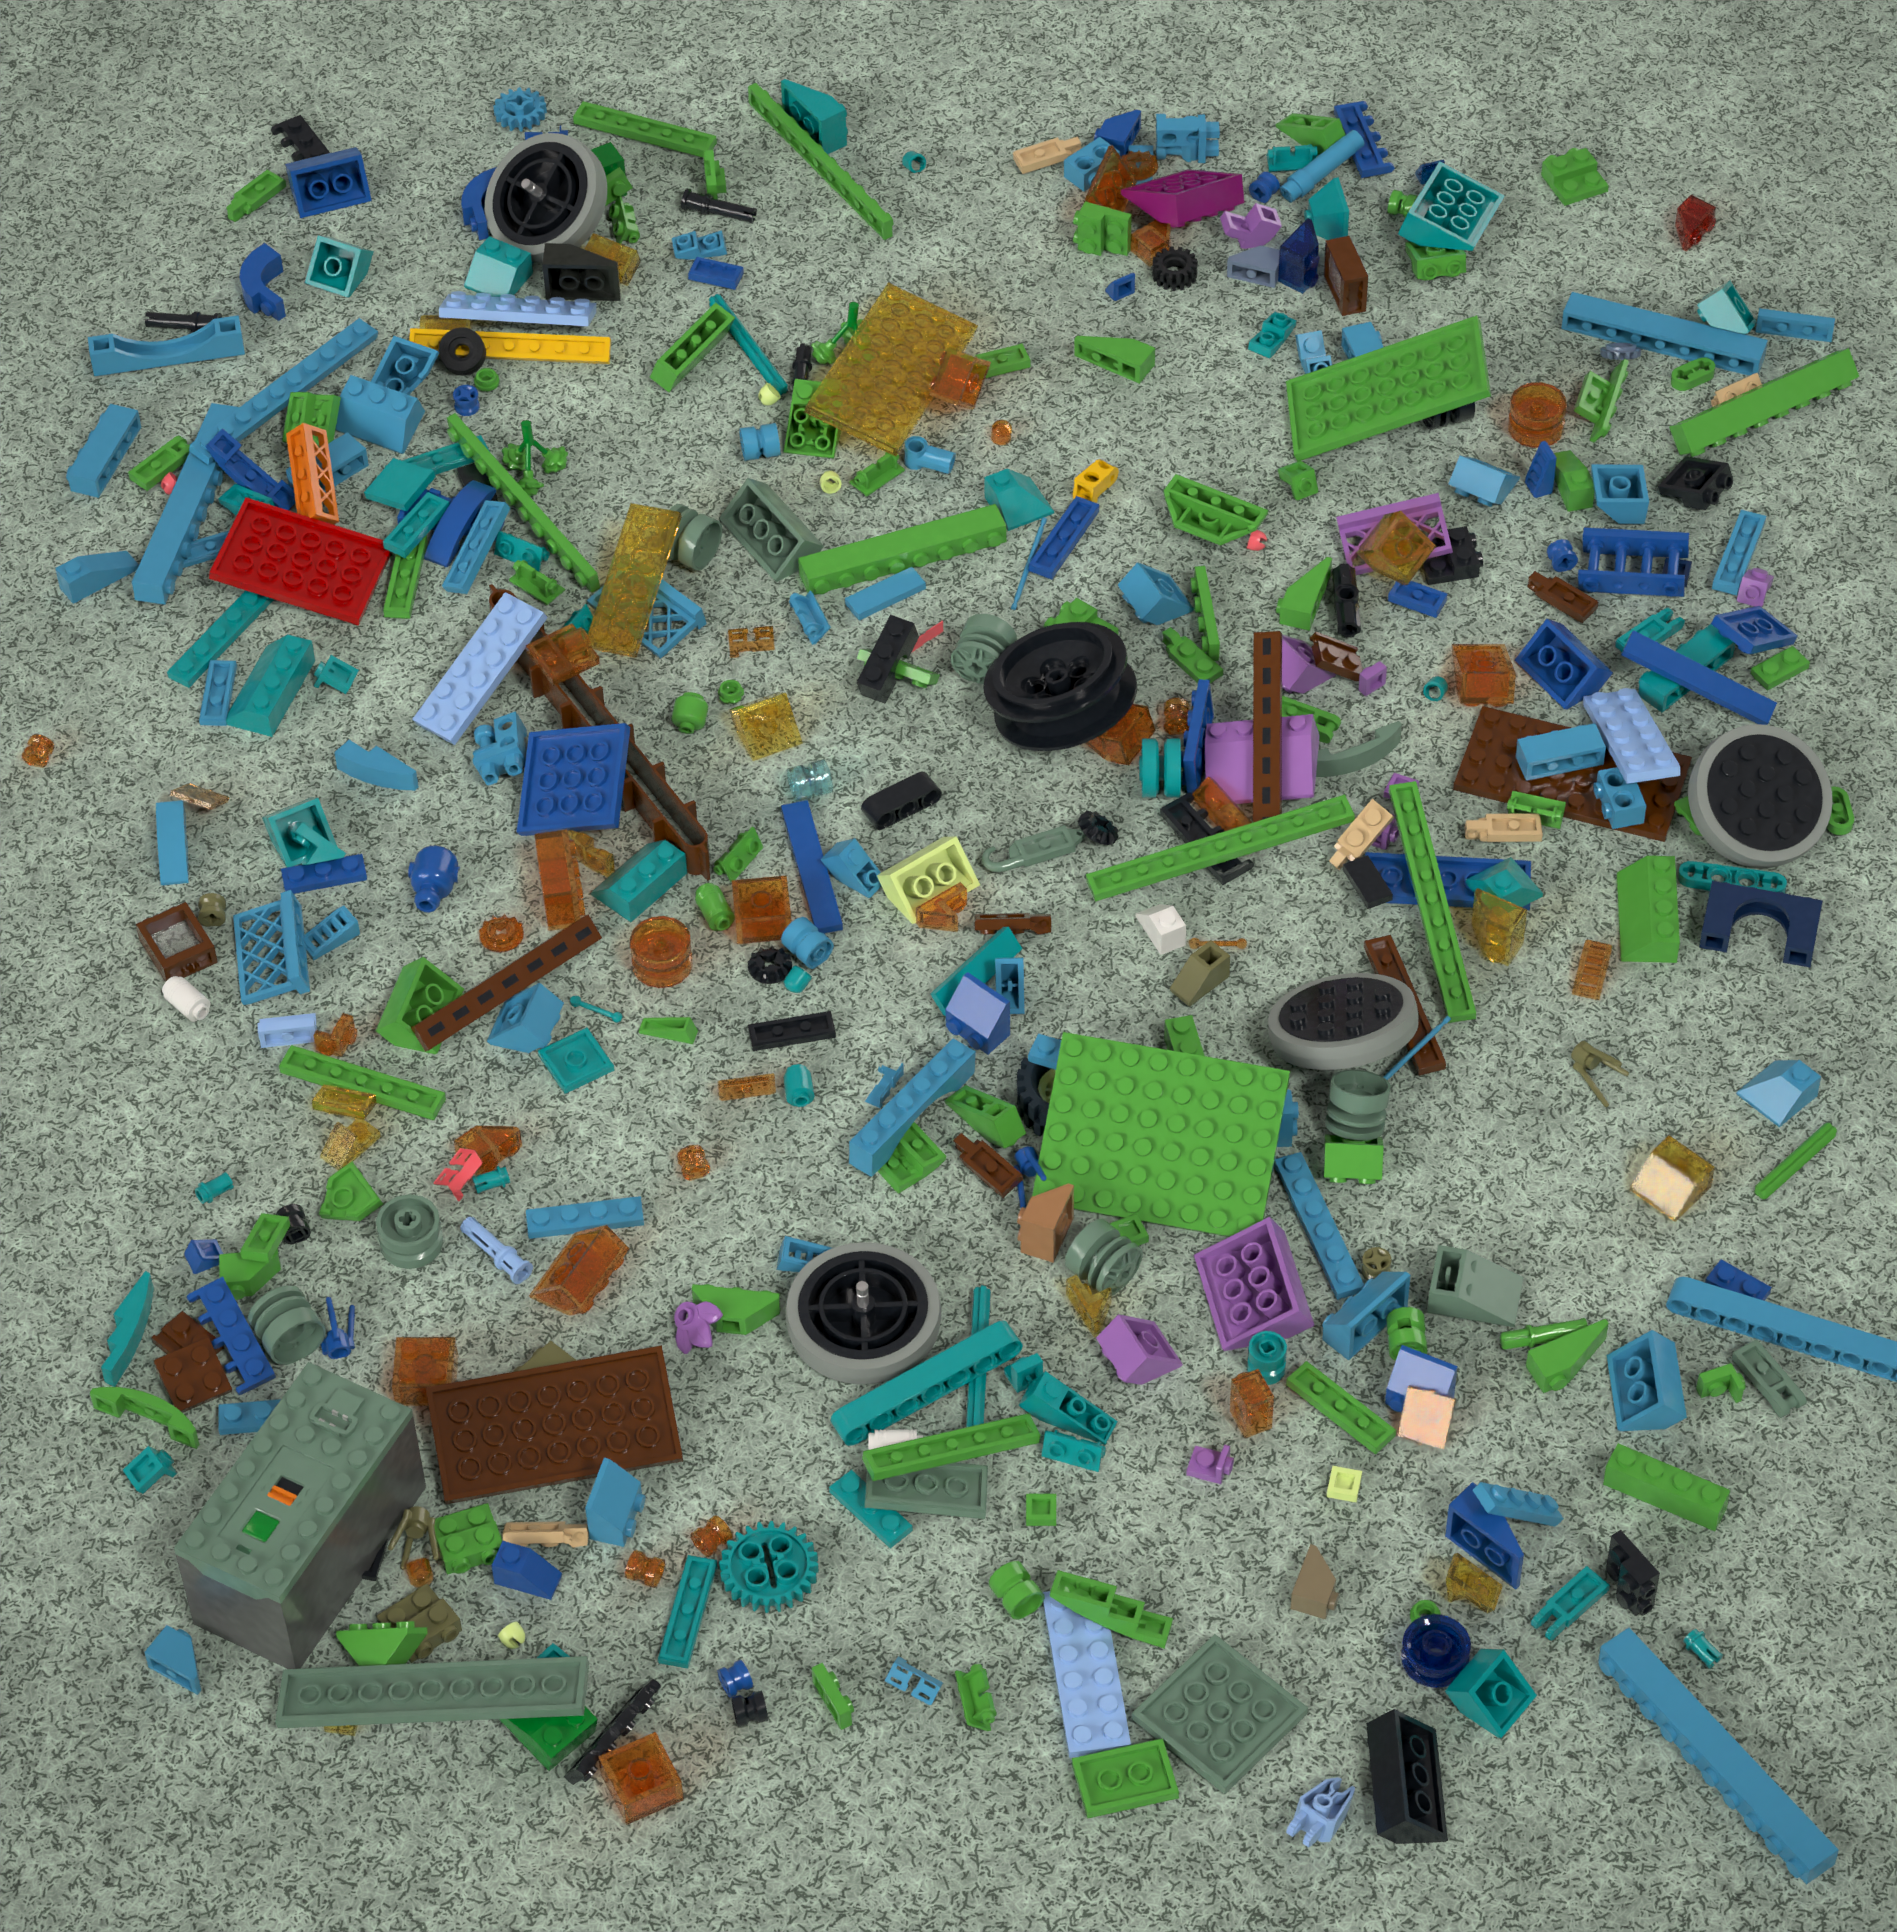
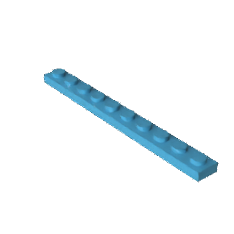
(297, 379)

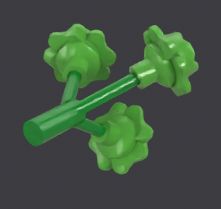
(824, 351)
(520, 458)

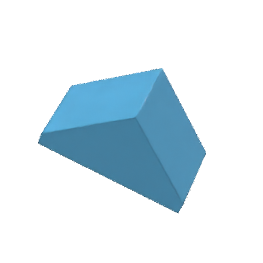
(1011, 982)

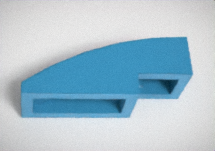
(375, 767)
(172, 842)

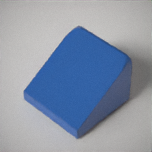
(1121, 287)
(203, 1254)

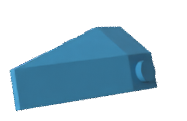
(404, 365)

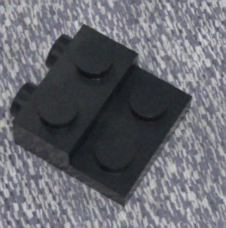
(1697, 482)
(1455, 566)
(1634, 1574)

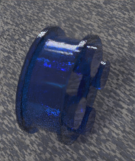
(1436, 1632)

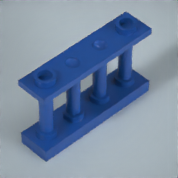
(1634, 543)

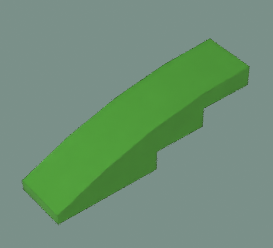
(1101, 1605)

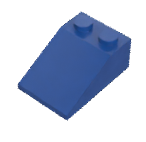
(1484, 1537)

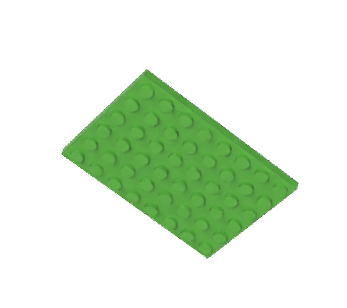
(1162, 1134)

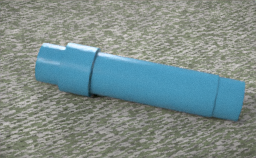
(1305, 179)

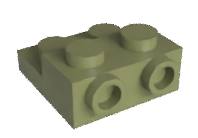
(427, 1611)

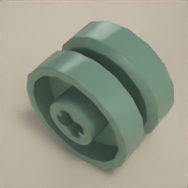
(409, 1231)

